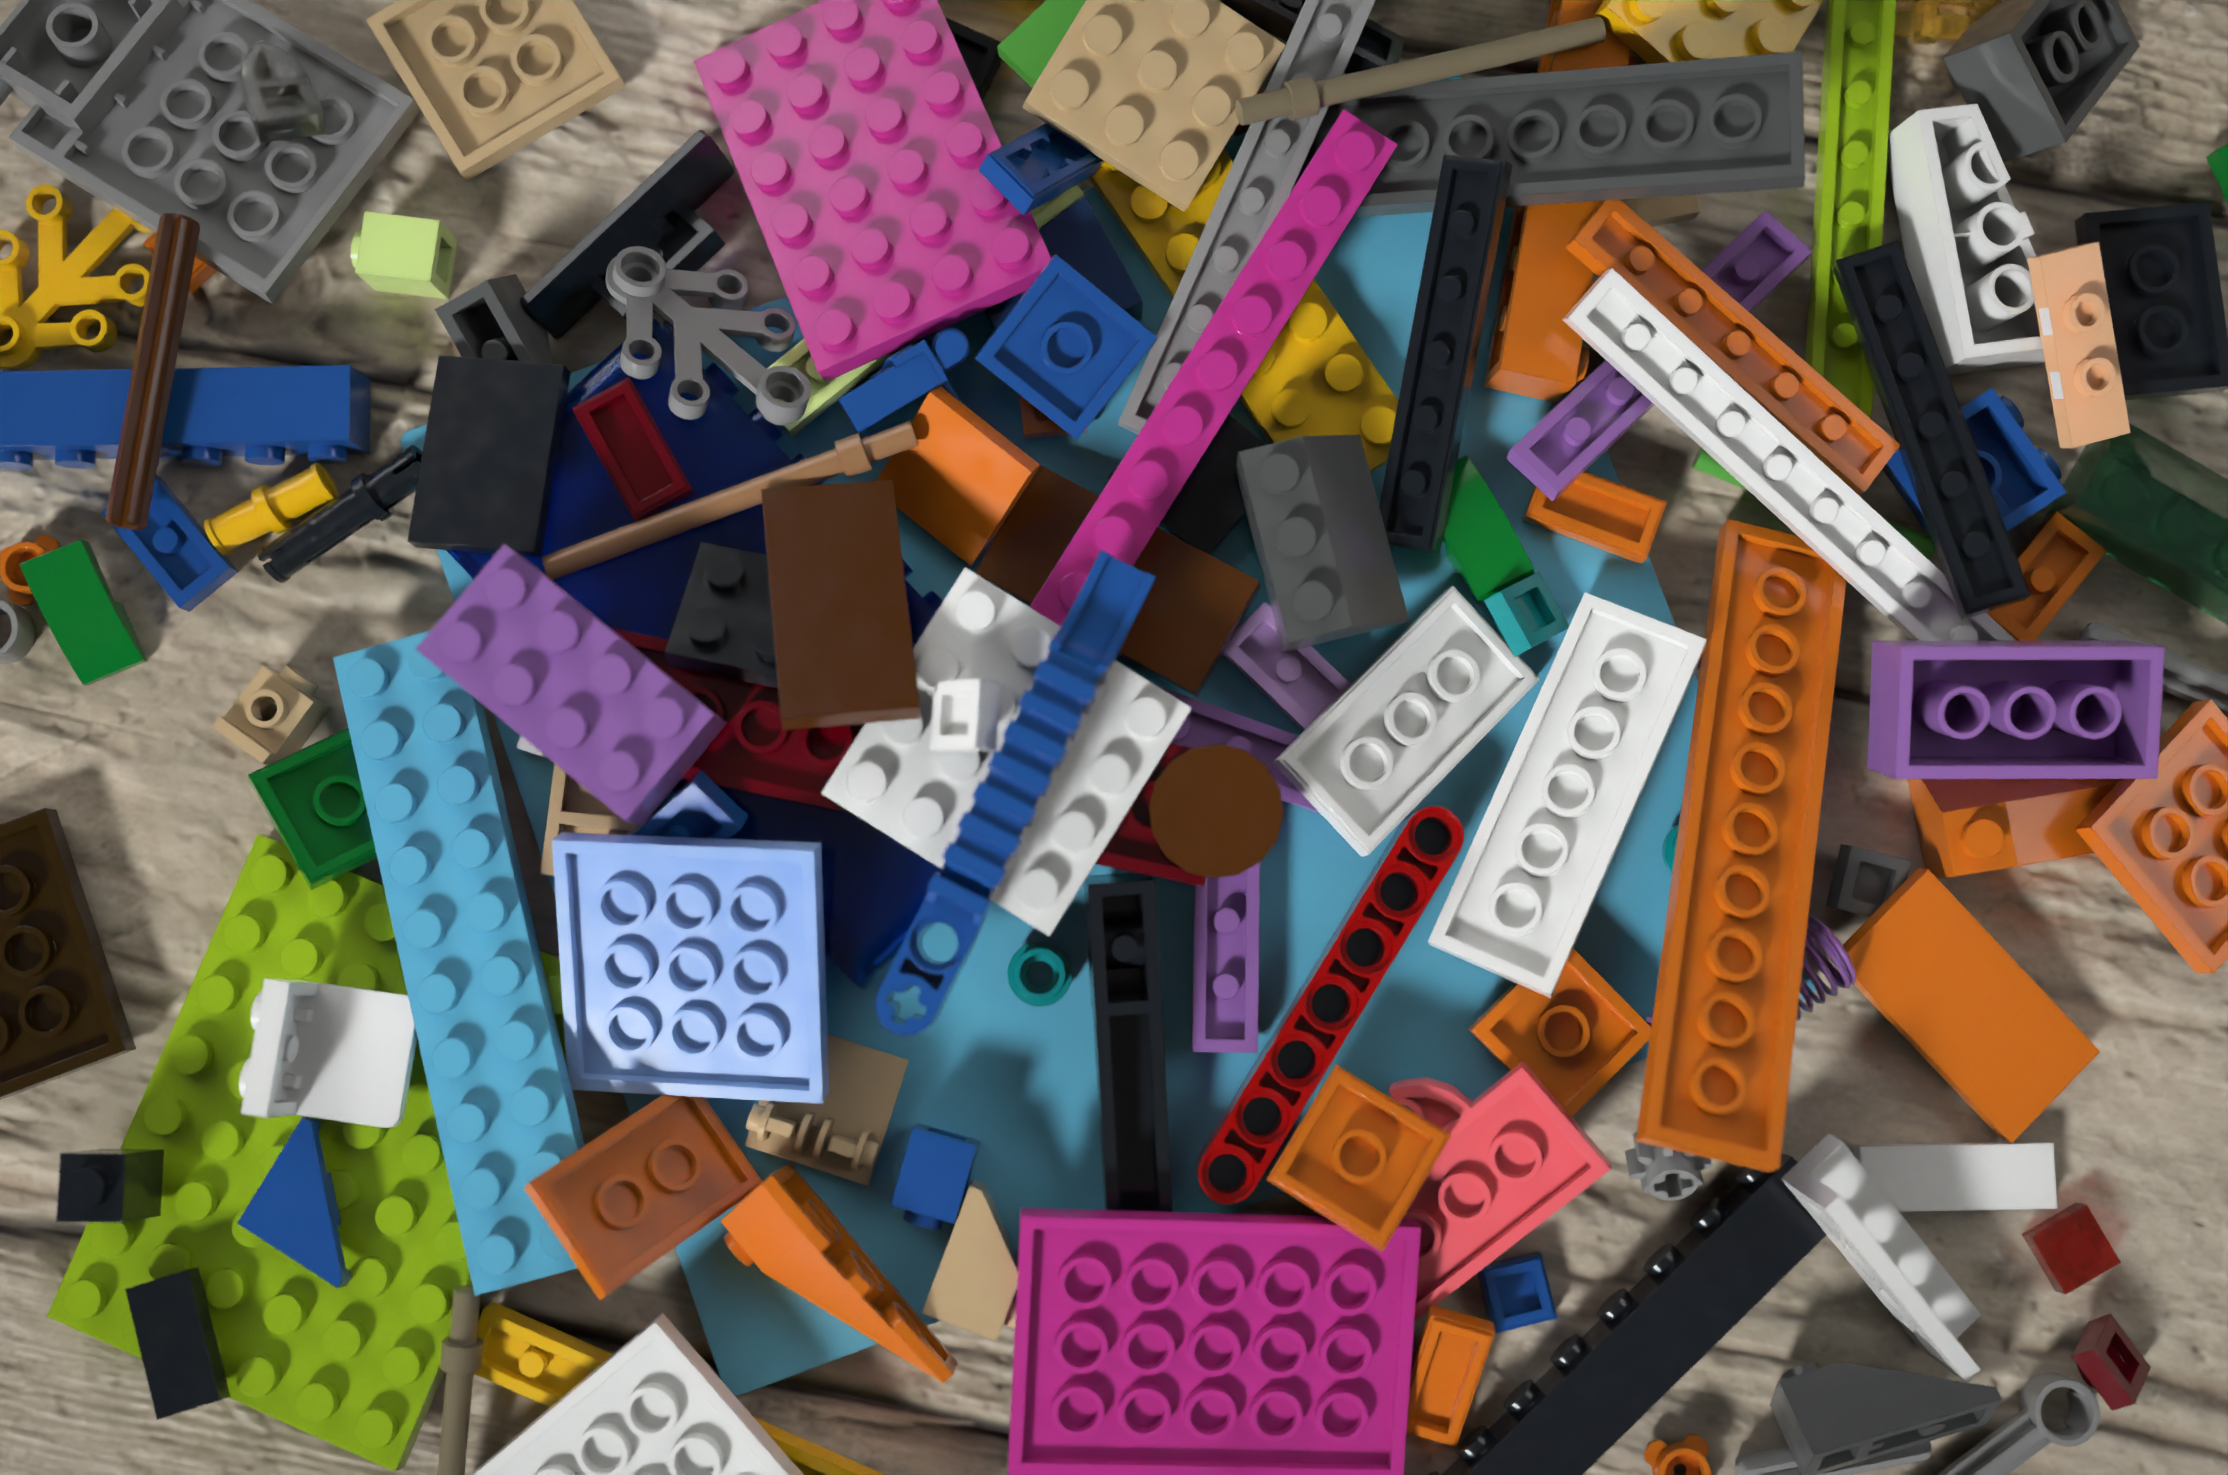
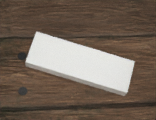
(1963, 1175)

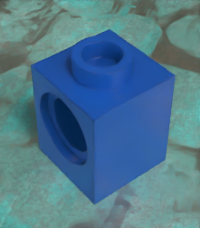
(934, 1176)

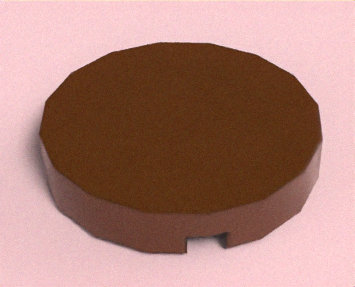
(1216, 811)

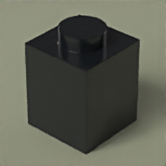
(110, 1185)

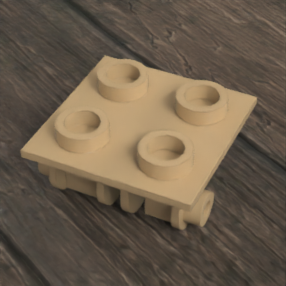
(849, 1126)

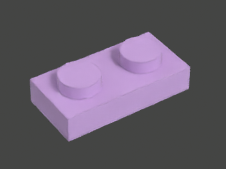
(1295, 681)

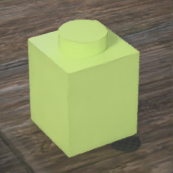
(404, 255)

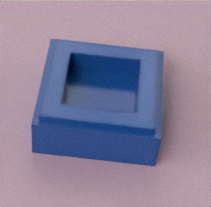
(1517, 1292)

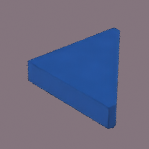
(299, 1207)

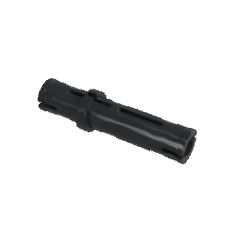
(366, 500)

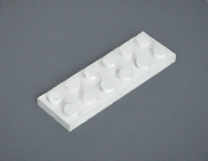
(1567, 794)

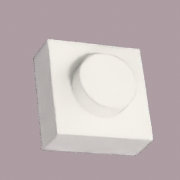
(965, 715)

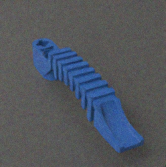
(1016, 779)

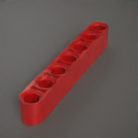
(1357, 985)

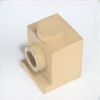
(293, 723)

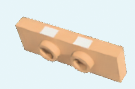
(2079, 345)

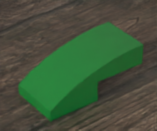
(1480, 537)
(82, 612)

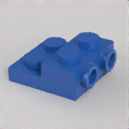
(2017, 472)

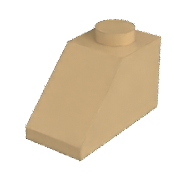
(977, 1271)

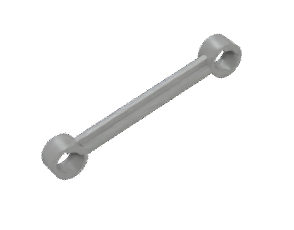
(2026, 1433)

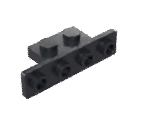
(652, 217)

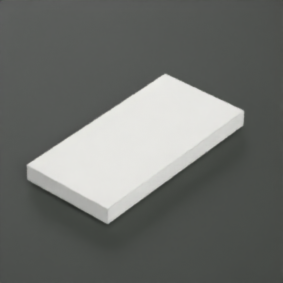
(1406, 721)

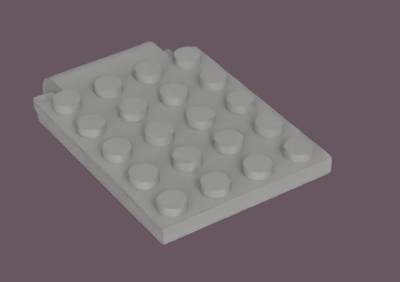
(155, 121)

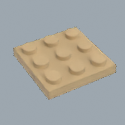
(495, 71)
(1154, 87)

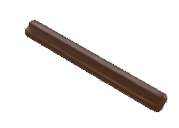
(152, 372)

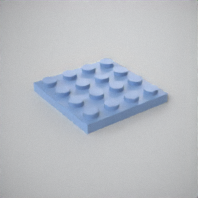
(692, 966)

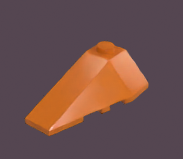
(2001, 822)
(809, 1251)

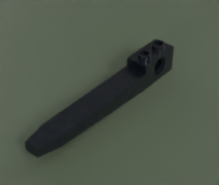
(1128, 1041)

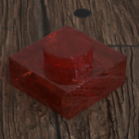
(2071, 1248)

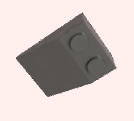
(2039, 67)

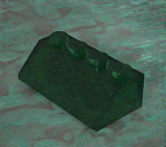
(2154, 515)

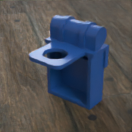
(906, 378)

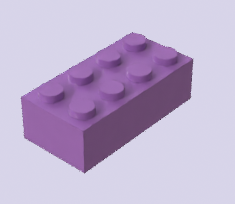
(571, 686)
(2015, 709)

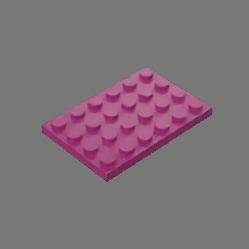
(867, 176)
(1209, 1345)

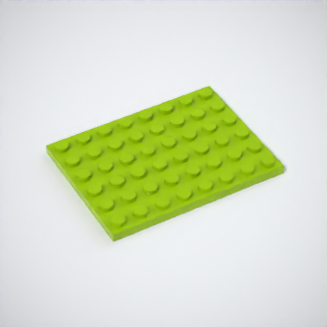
(319, 1357)

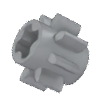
(1665, 1171)

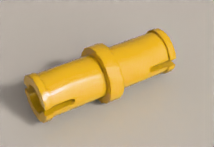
(271, 509)

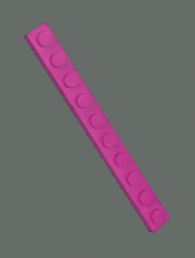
(1222, 358)

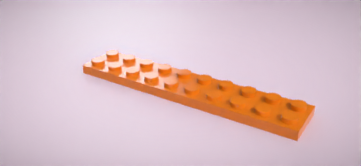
(1744, 853)

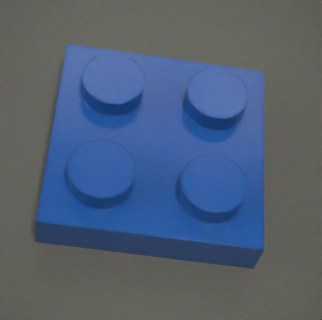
(1065, 347)

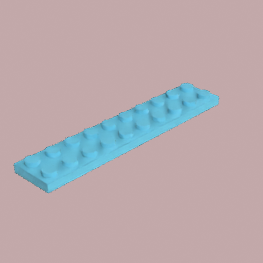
(464, 952)

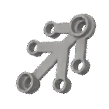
(645, 284)

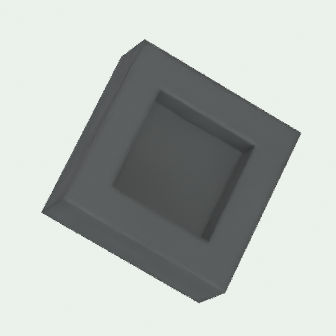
(1865, 879)

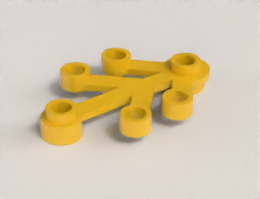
(62, 282)

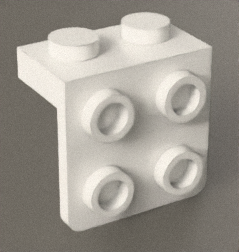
(329, 1053)

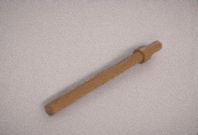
(851, 456)

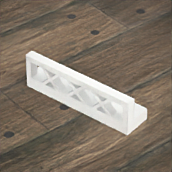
(1885, 1252)

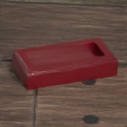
(633, 450)

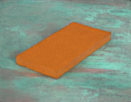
(1966, 1005)

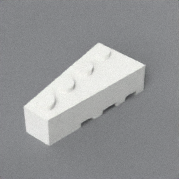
(1964, 240)

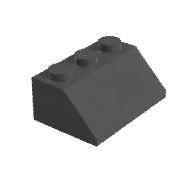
(1320, 539)

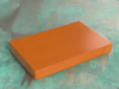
(642, 1189)

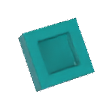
(1526, 614)

